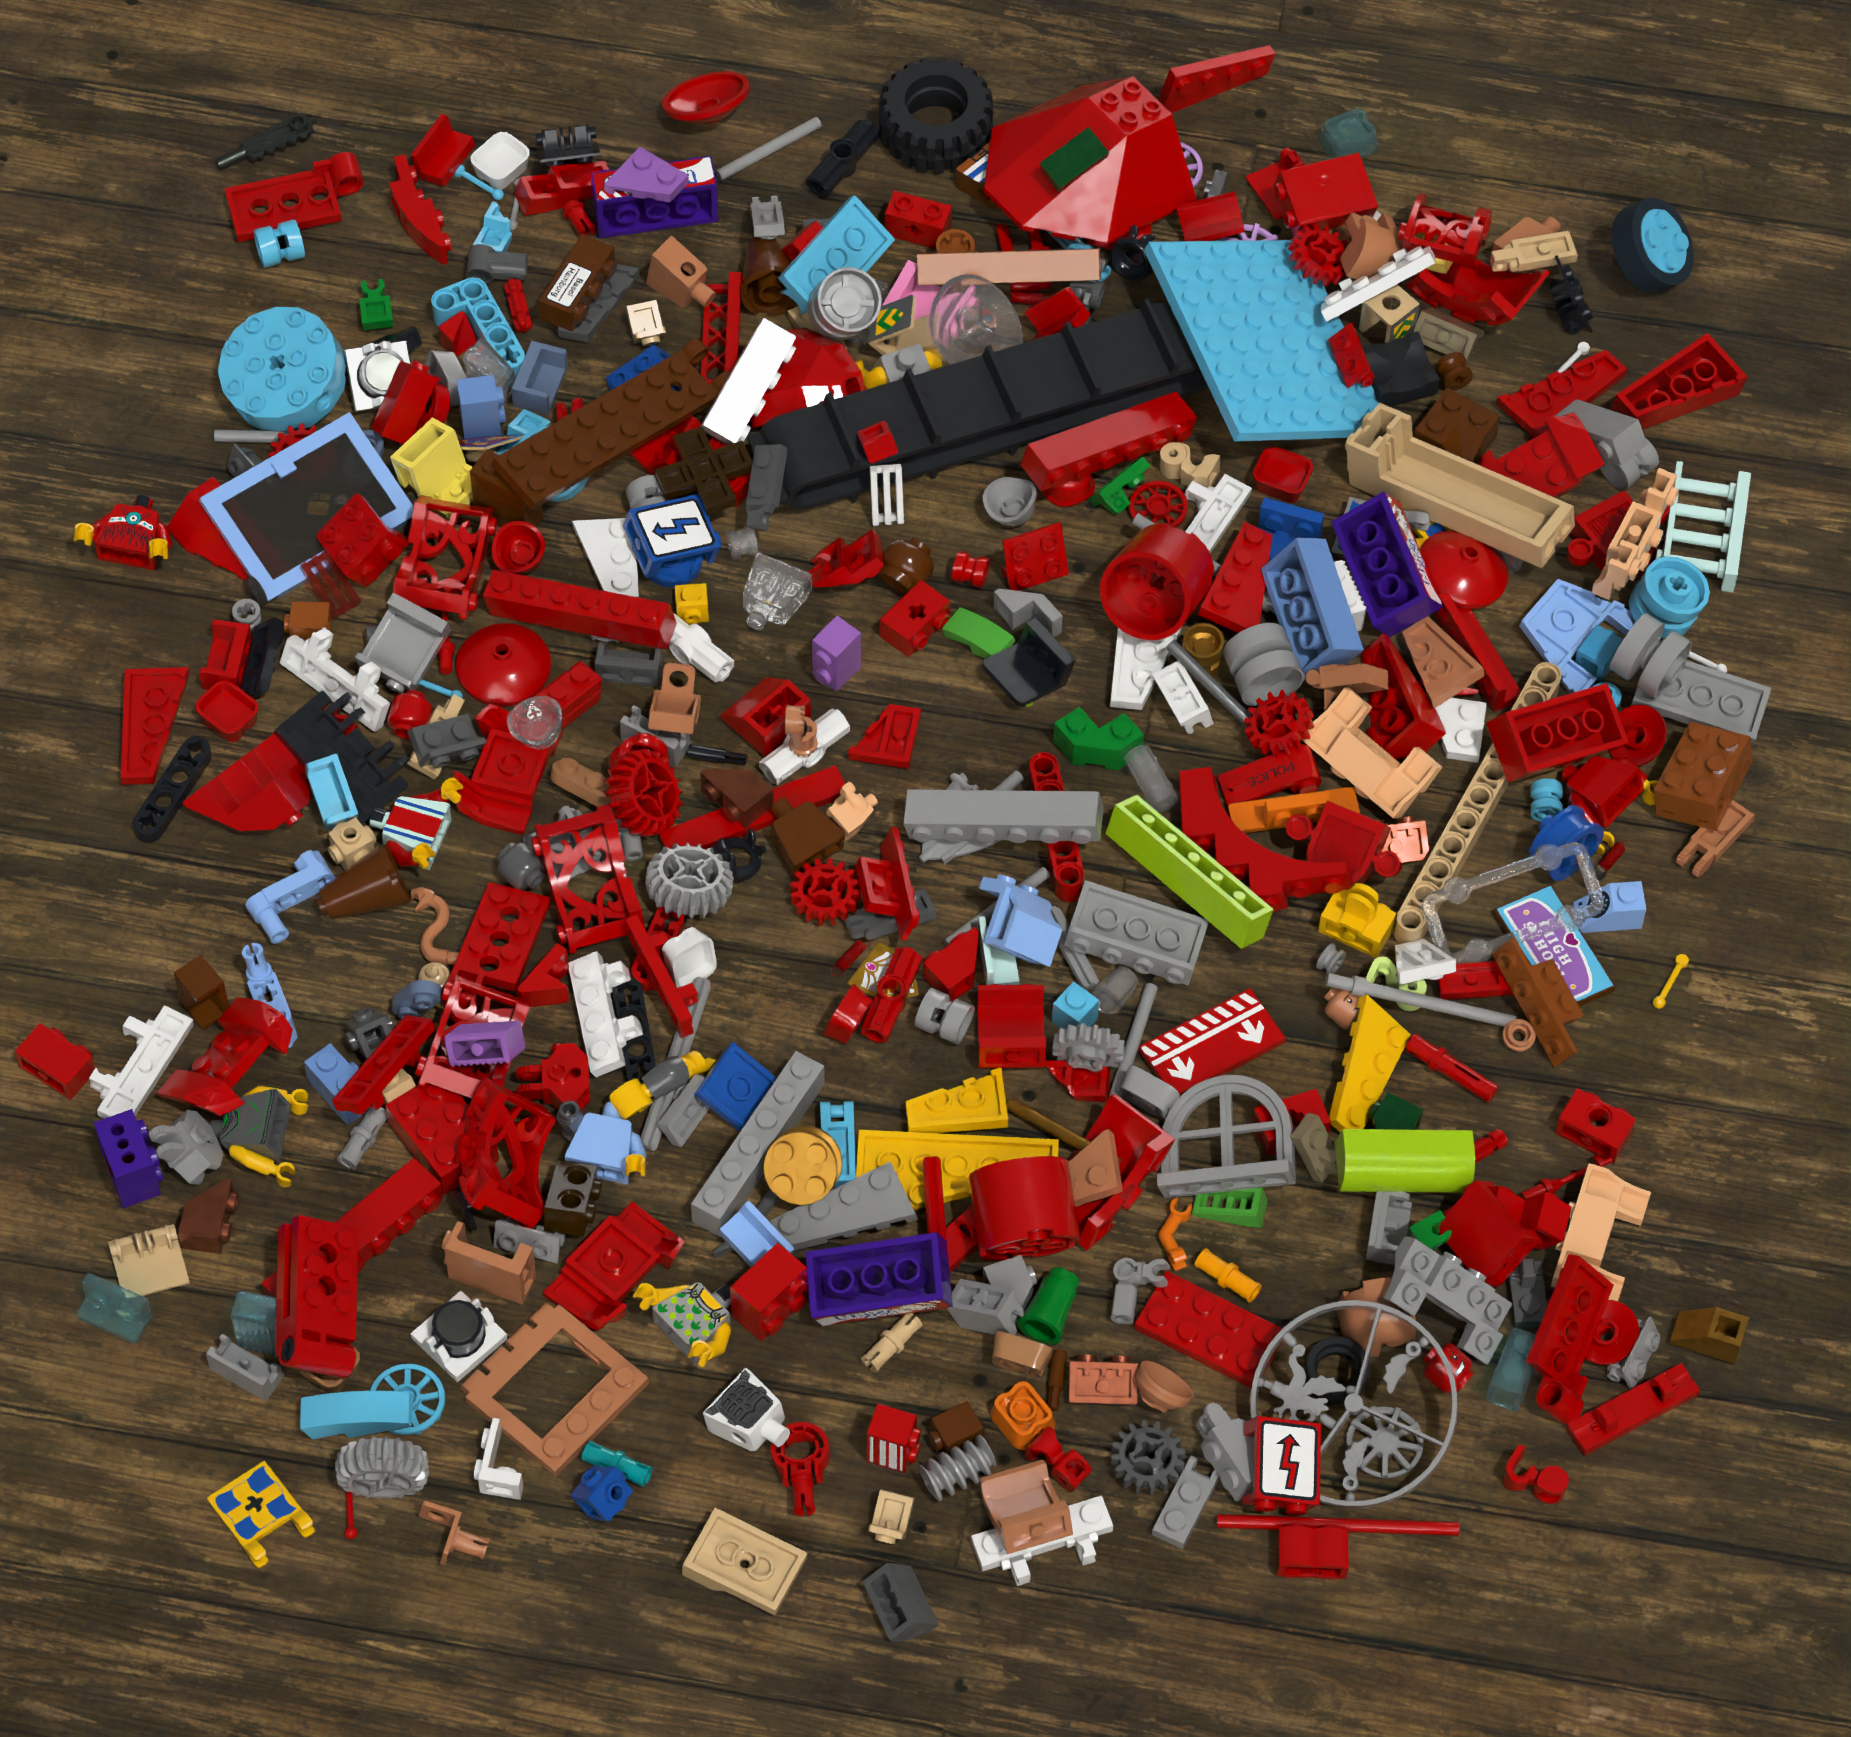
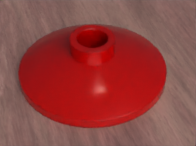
(1640, 721)
(1625, 1329)

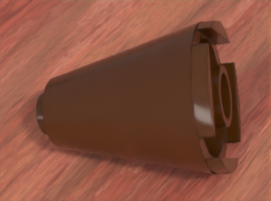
(760, 281)
(365, 886)

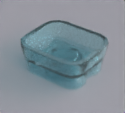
(1348, 135)

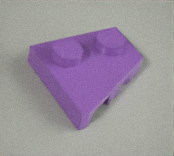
(647, 177)

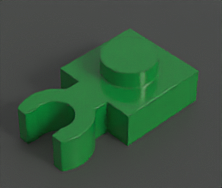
(375, 307)

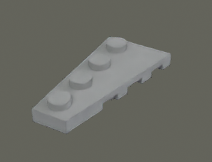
(855, 1206)

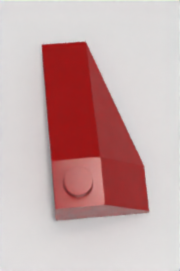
(198, 534)
(1403, 713)

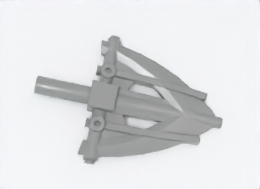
(945, 850)

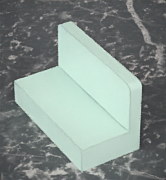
(997, 965)

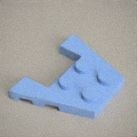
(1563, 623)

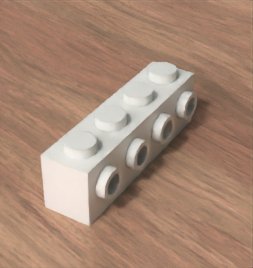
(748, 382)

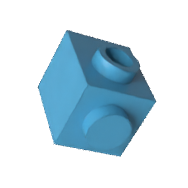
(1598, 651)

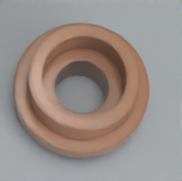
(1523, 1027)

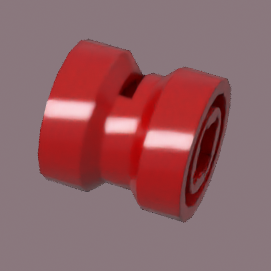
(970, 569)

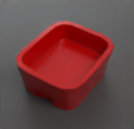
(1282, 474)
(227, 710)
(848, 1015)

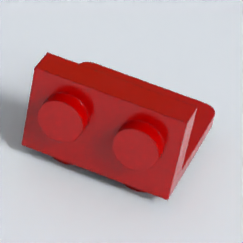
(661, 450)
(361, 541)

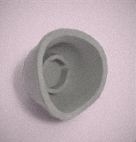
(1010, 500)

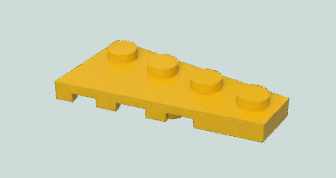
(1368, 1064)

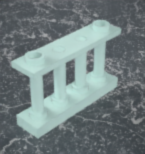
(1732, 518)

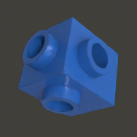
(602, 1492)

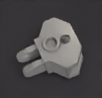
(186, 1146)

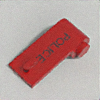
(1272, 775)

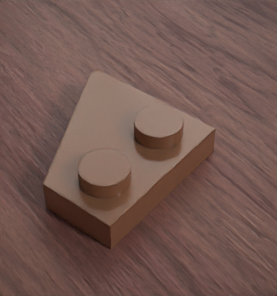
(1096, 1170)

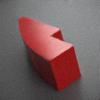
(553, 190)

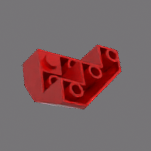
(812, 372)

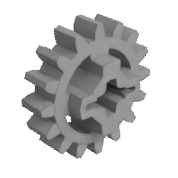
(1088, 1047)

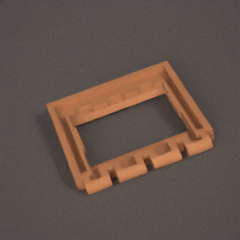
(586, 1418)

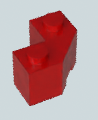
(1541, 1213)

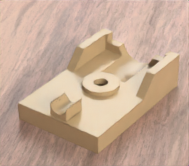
(728, 1542)

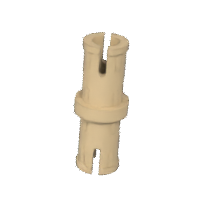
(891, 1342)

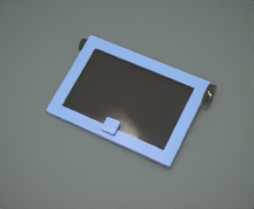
(282, 504)

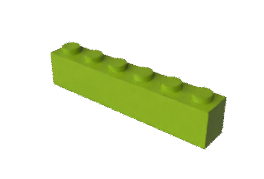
(1189, 871)

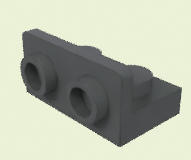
(445, 740)

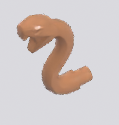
(428, 899)

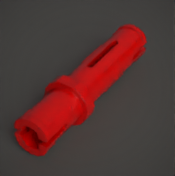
(1441, 1061)

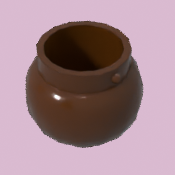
(906, 564)

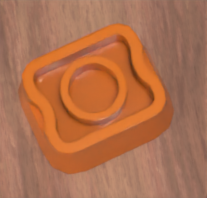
(1021, 1415)

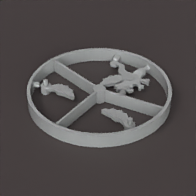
(1297, 1396)

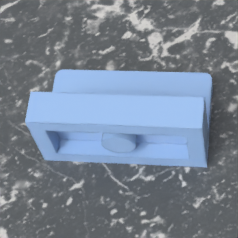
(752, 1234)

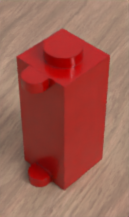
(404, 401)

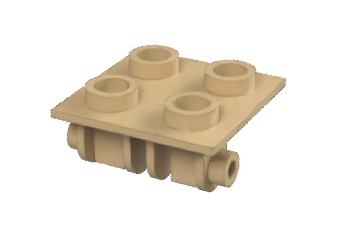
(149, 1261)

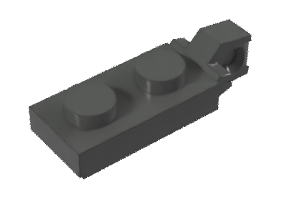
(765, 484)

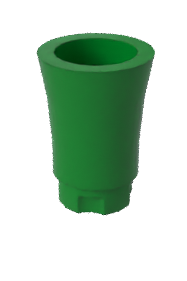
(1050, 1307)

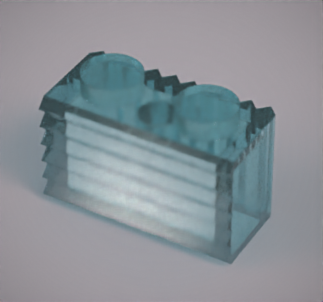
(254, 1321)
(1512, 1371)

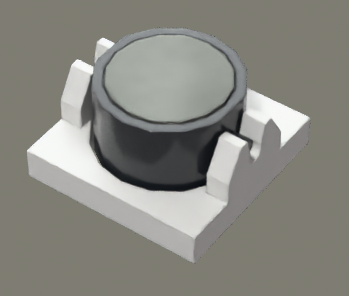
(375, 371)
(459, 1334)

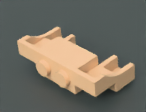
(1636, 535)

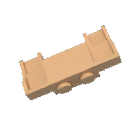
(1366, 763)
(1592, 1218)

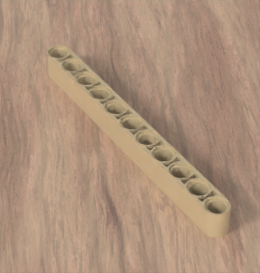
(1470, 815)

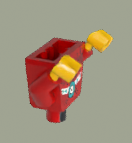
(128, 535)
(1606, 789)

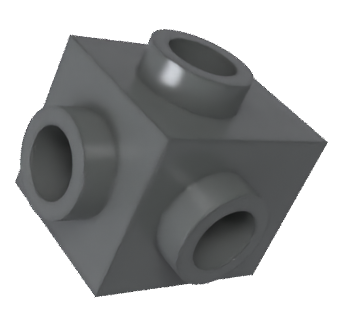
(363, 1021)

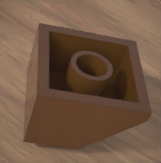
(1459, 426)

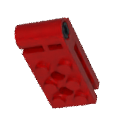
(317, 1296)

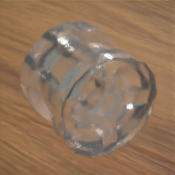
(742, 542)

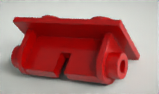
(1351, 357)

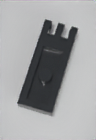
(262, 657)

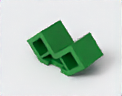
(1086, 743)

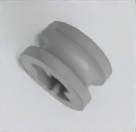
(241, 608)
(1331, 959)

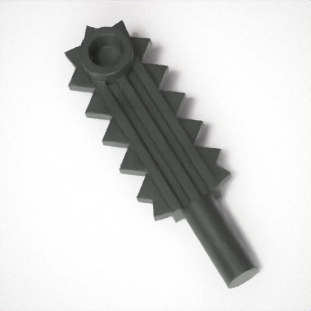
(267, 142)

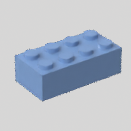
(1312, 604)

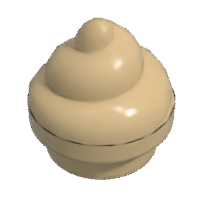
(436, 973)

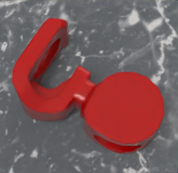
(1068, 1468)
(1548, 1484)

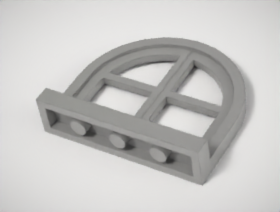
(1229, 1176)

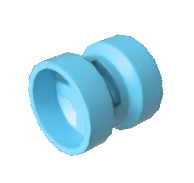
(1546, 798)

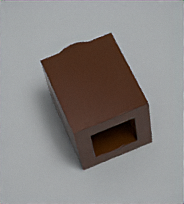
(954, 1428)

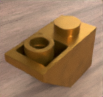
(1710, 1332)

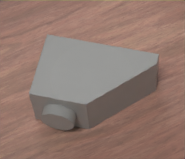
(1013, 1275)

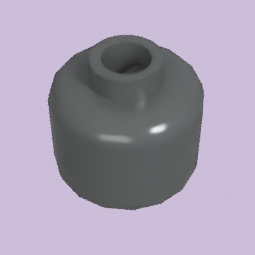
(520, 866)

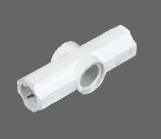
(694, 646)
(784, 762)

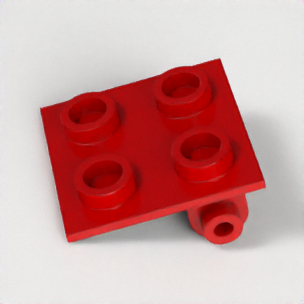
(1263, 180)
(1034, 557)

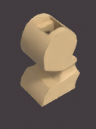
(1176, 464)

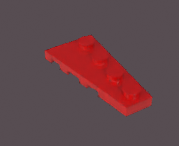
(1207, 78)
(1547, 398)
(1239, 586)
(148, 718)

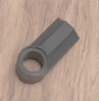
(490, 265)

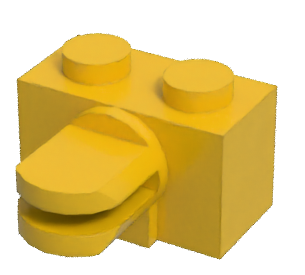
(1358, 919)

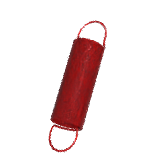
(1026, 298)
(1612, 856)
(850, 956)

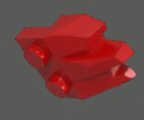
(848, 564)

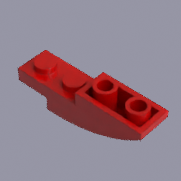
(416, 214)

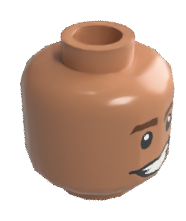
(1341, 1007)

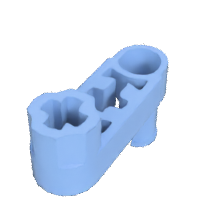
(265, 905)
(263, 980)

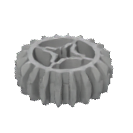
(688, 886)
(382, 1468)

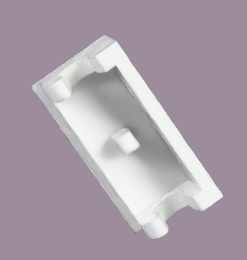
(1183, 696)

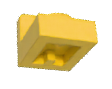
(692, 603)

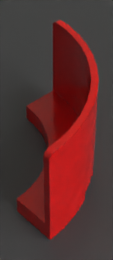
(1476, 292)
(1141, 1149)

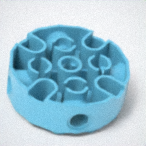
(282, 369)

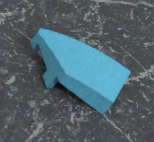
(495, 230)

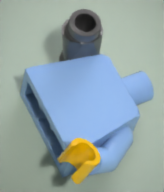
(602, 1142)

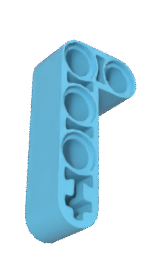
(482, 315)

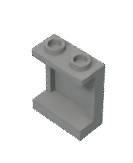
(404, 644)

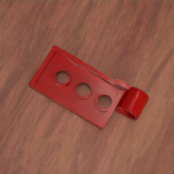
(331, 177)
(489, 926)
(1561, 1383)

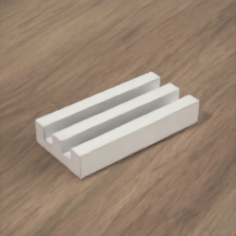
(887, 516)

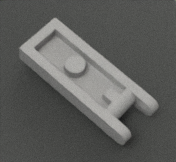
(1185, 1505)

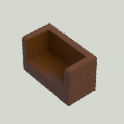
(201, 992)

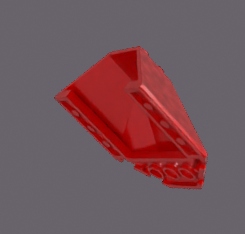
(1132, 186)

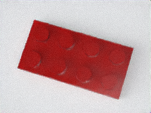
(1207, 1328)

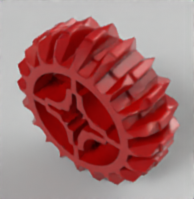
(640, 773)

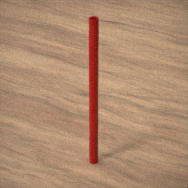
(1349, 1524)

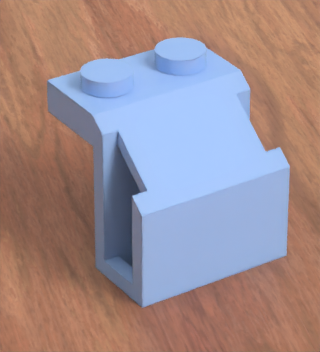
(1021, 921)

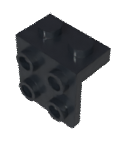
(1031, 666)

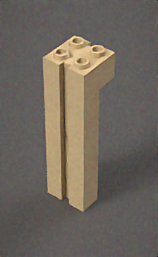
(1454, 490)

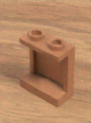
(487, 1270)
(1025, 1507)

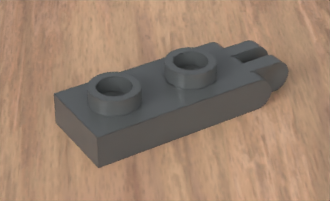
(878, 925)

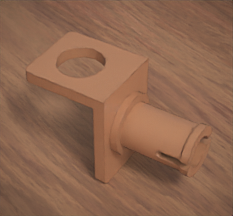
(457, 1539)

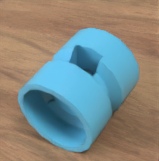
(269, 248)

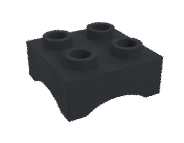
(1401, 370)

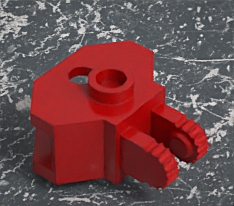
(562, 1075)

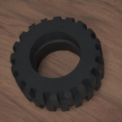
(935, 85)

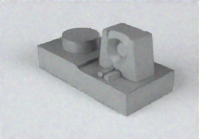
(683, 1113)

